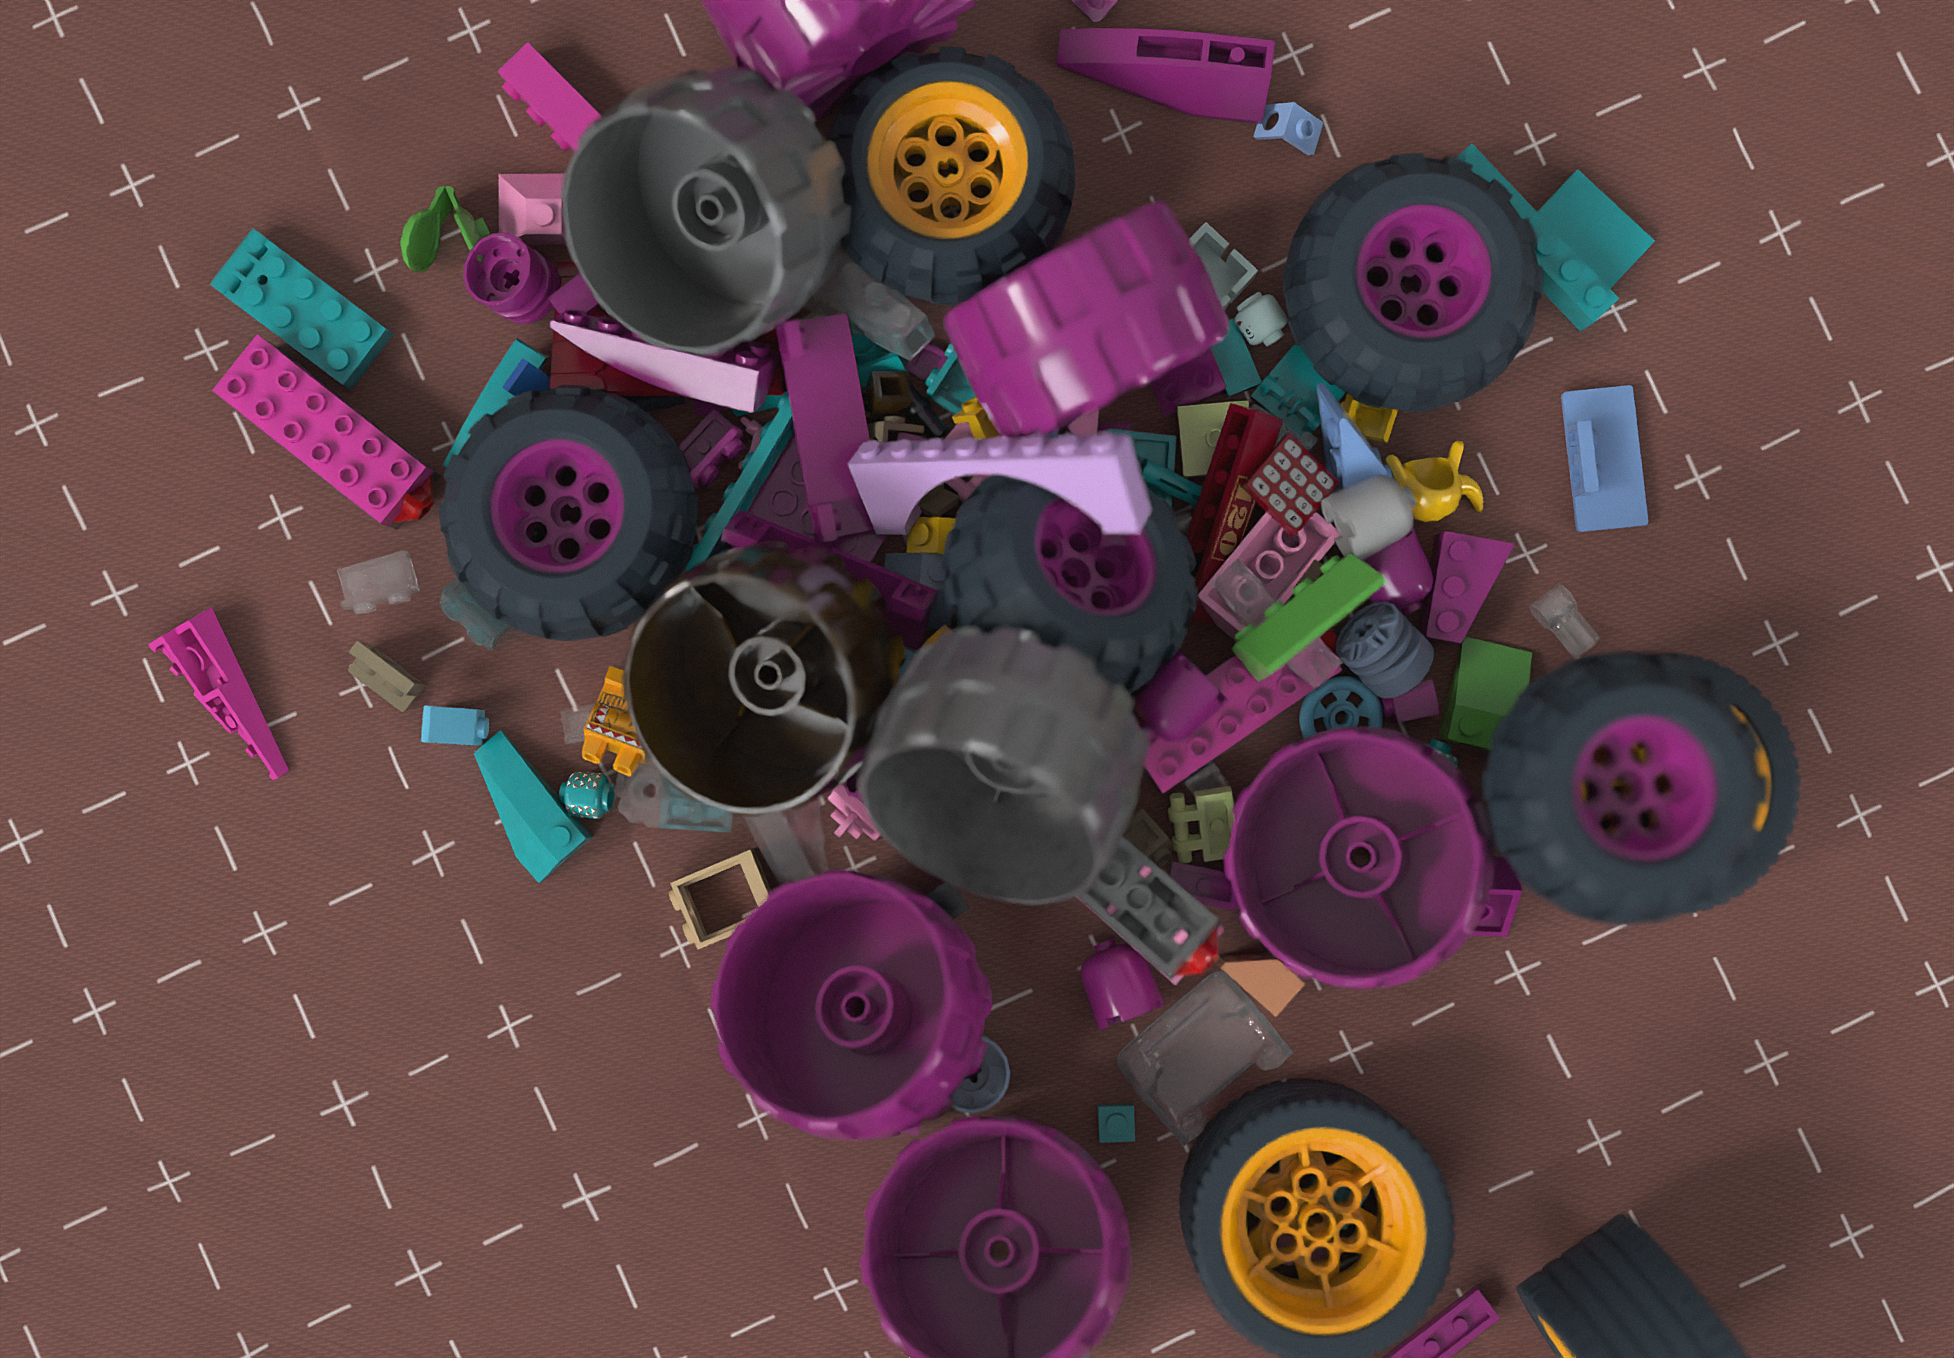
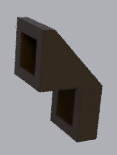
(885, 394)

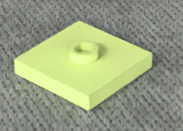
(1199, 433)

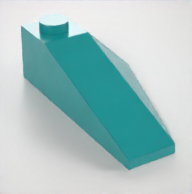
(529, 809)

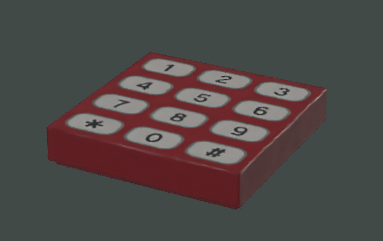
(1290, 484)

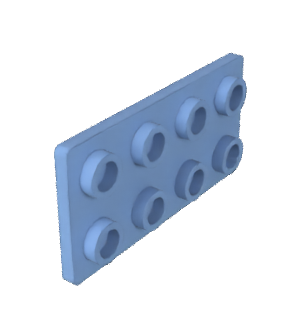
(1604, 458)

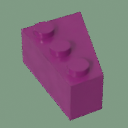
(1463, 576)

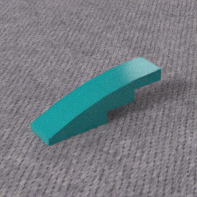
(493, 395)

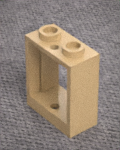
(683, 901)

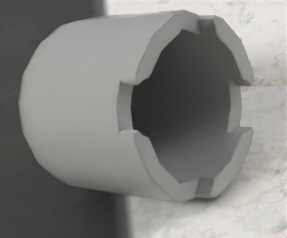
(1370, 515)

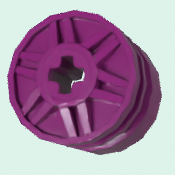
(511, 278)

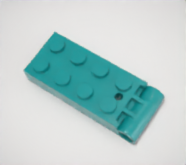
(301, 309)

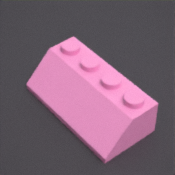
(1274, 559)

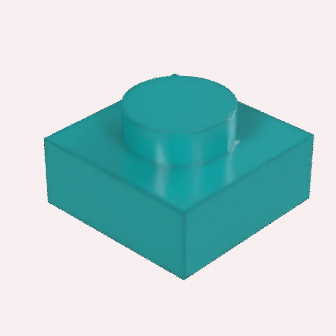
(1116, 1122)

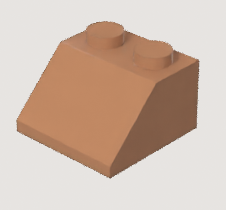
(1263, 978)

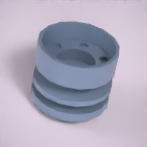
(1384, 650)
(990, 1083)

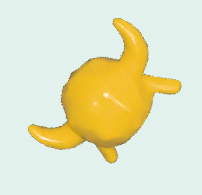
(1436, 484)

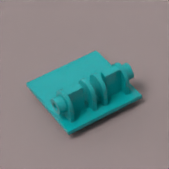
(1292, 392)

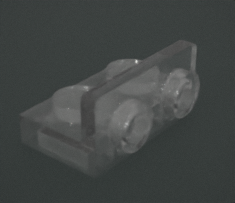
(378, 581)

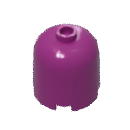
(1406, 574)
(1176, 700)
(1119, 984)

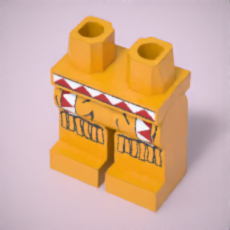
(612, 728)

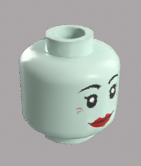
(1261, 319)

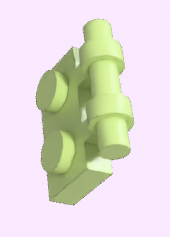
(1214, 819)

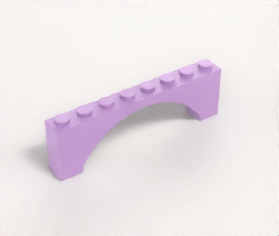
(1089, 470)

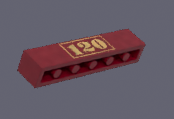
(1223, 504)

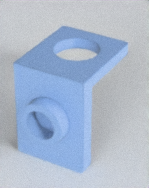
(1293, 126)

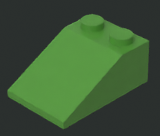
(1482, 691)

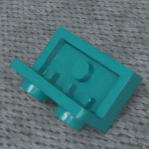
(949, 384)

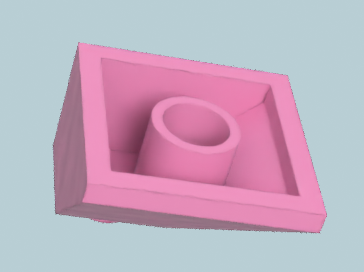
(532, 208)

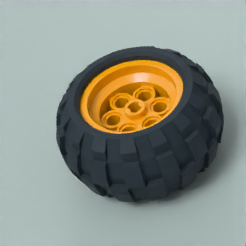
(984, 109)

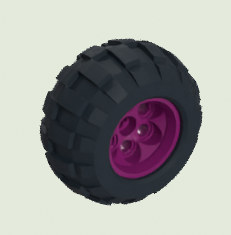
(1483, 254)
(529, 448)
(1132, 579)
(1695, 825)

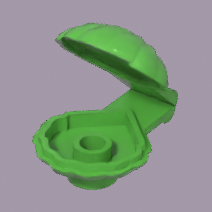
(422, 230)

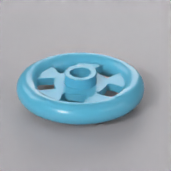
(1341, 688)

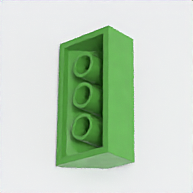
(1306, 616)

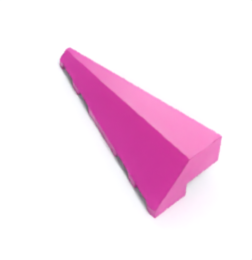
(208, 663)

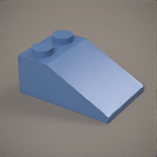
(1345, 447)

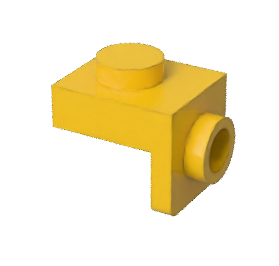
(1373, 422)

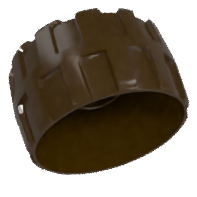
(706, 685)

